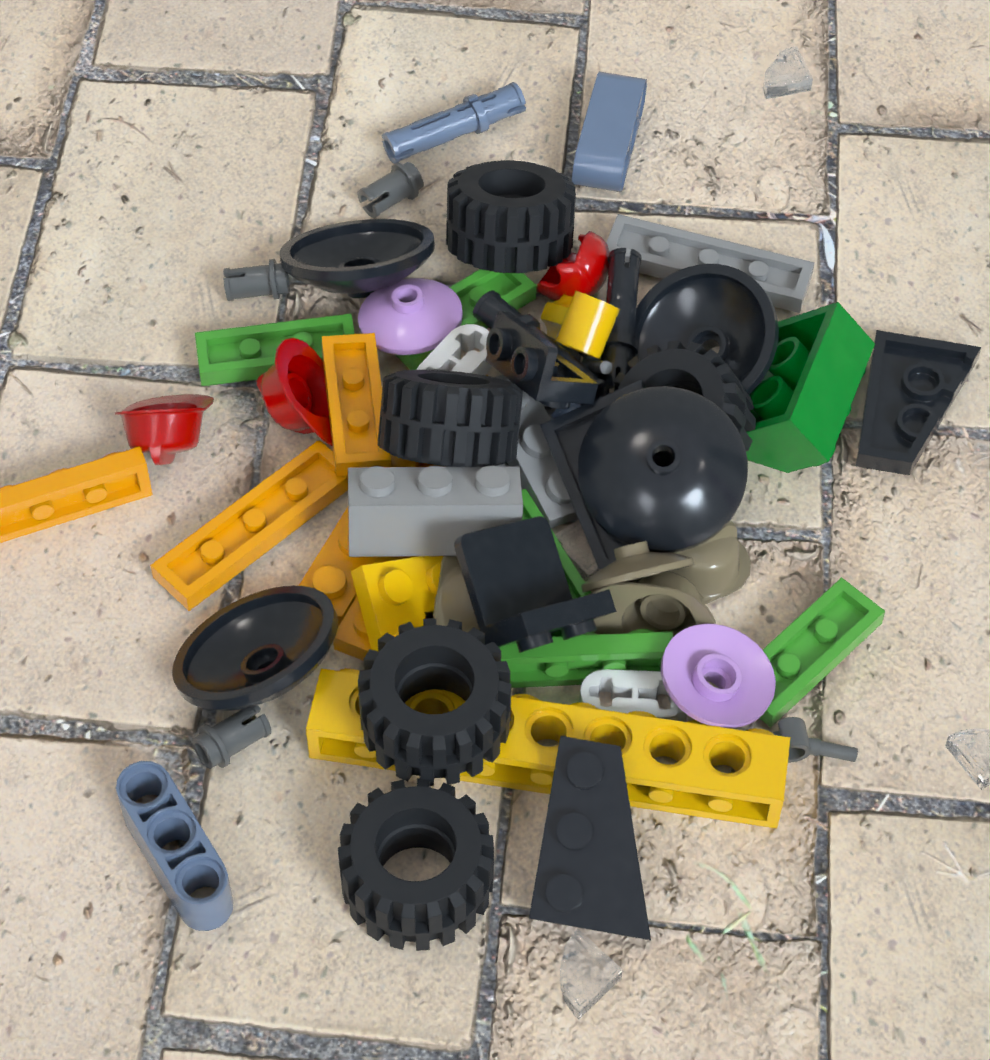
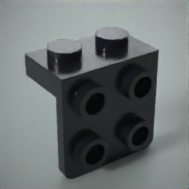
(522, 586)

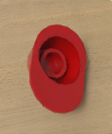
(297, 390)
(165, 424)

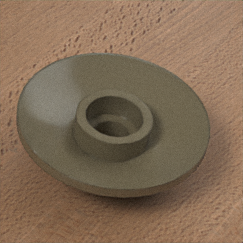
(634, 563)

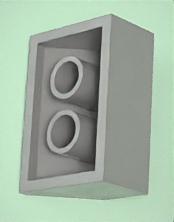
(427, 507)

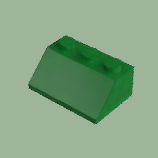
(808, 389)

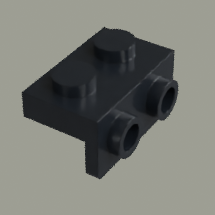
(536, 365)

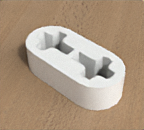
(448, 353)
(629, 692)

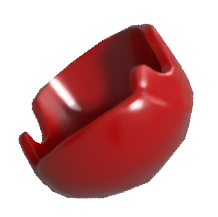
(579, 272)

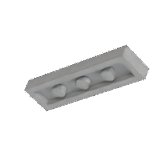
(673, 249)

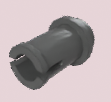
(401, 183)
(256, 281)
(230, 736)

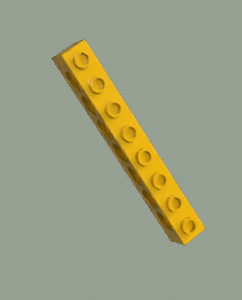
(687, 787)

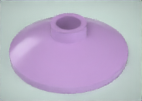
(410, 316)
(730, 662)

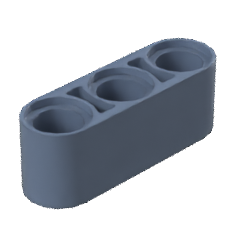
(609, 132)
(181, 869)

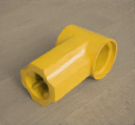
(580, 322)

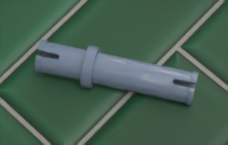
(470, 116)

